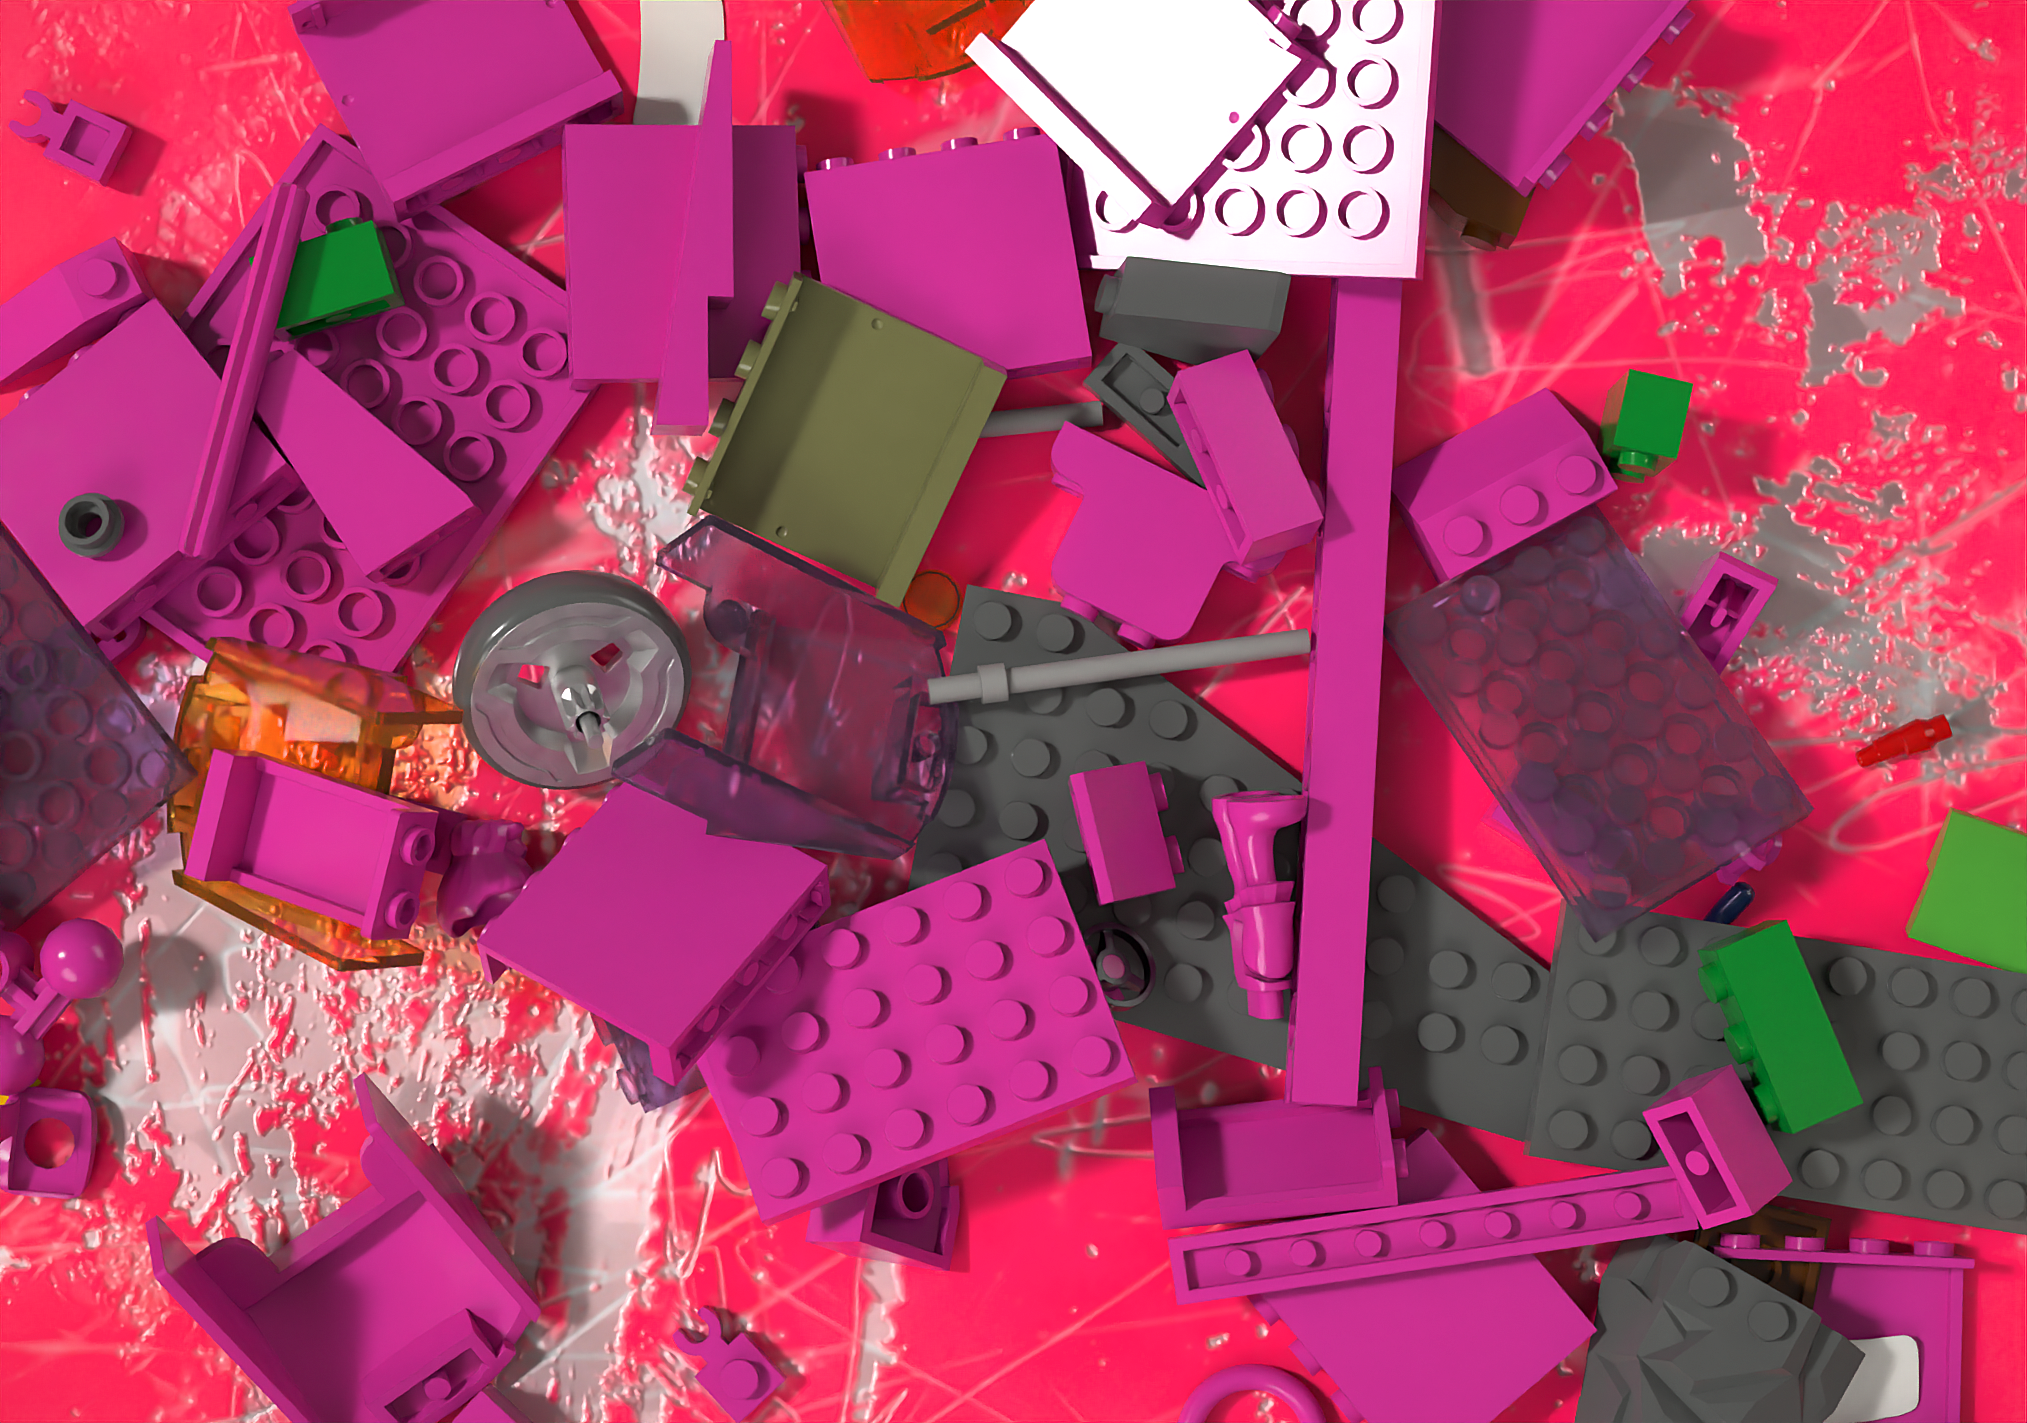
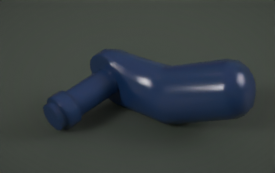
(1731, 904)

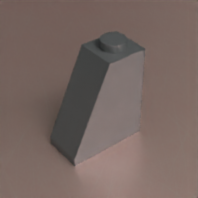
(1192, 308)

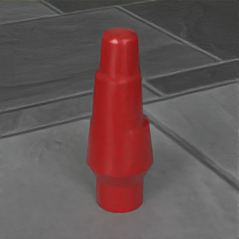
(1909, 739)

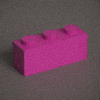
(1246, 456)

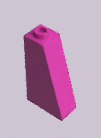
(361, 474)

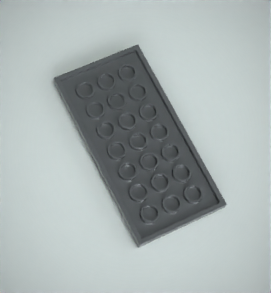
(1924, 1037)

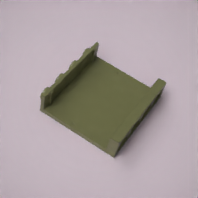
(845, 435)

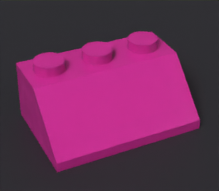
(1498, 484)

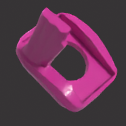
(22, 1175)

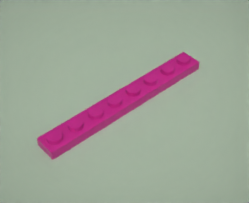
(1428, 1234)

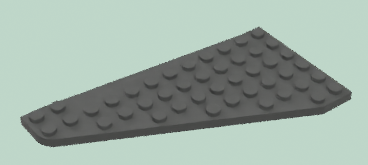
(1444, 994)

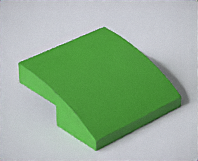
(1975, 893)

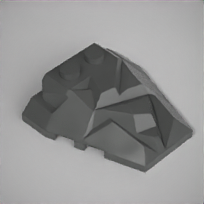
(1706, 1344)

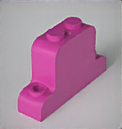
(1138, 543)

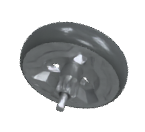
(580, 712)

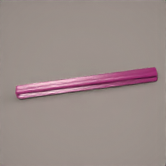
(244, 371)

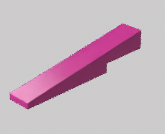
(704, 260)

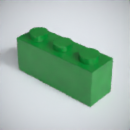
(1778, 1027)

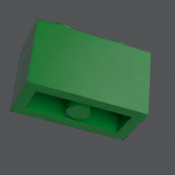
(338, 280)
(1642, 425)

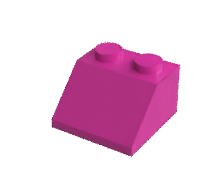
(1123, 832)

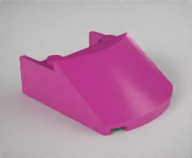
(374, 1310)

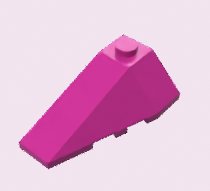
(895, 1221)

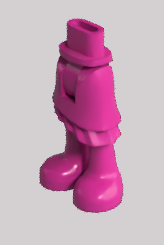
(1261, 906)

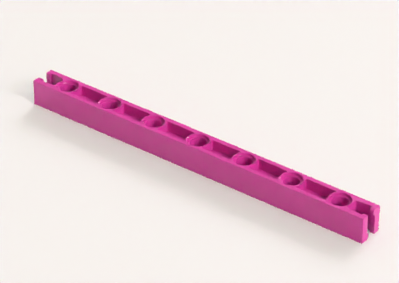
(1343, 694)

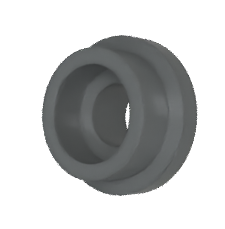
(75, 518)

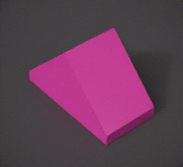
(1724, 605)

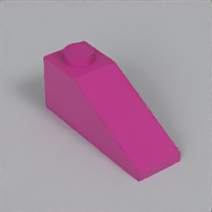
(69, 308)

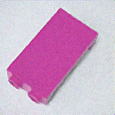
(313, 841)
(1275, 1157)

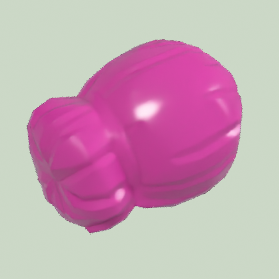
(483, 875)

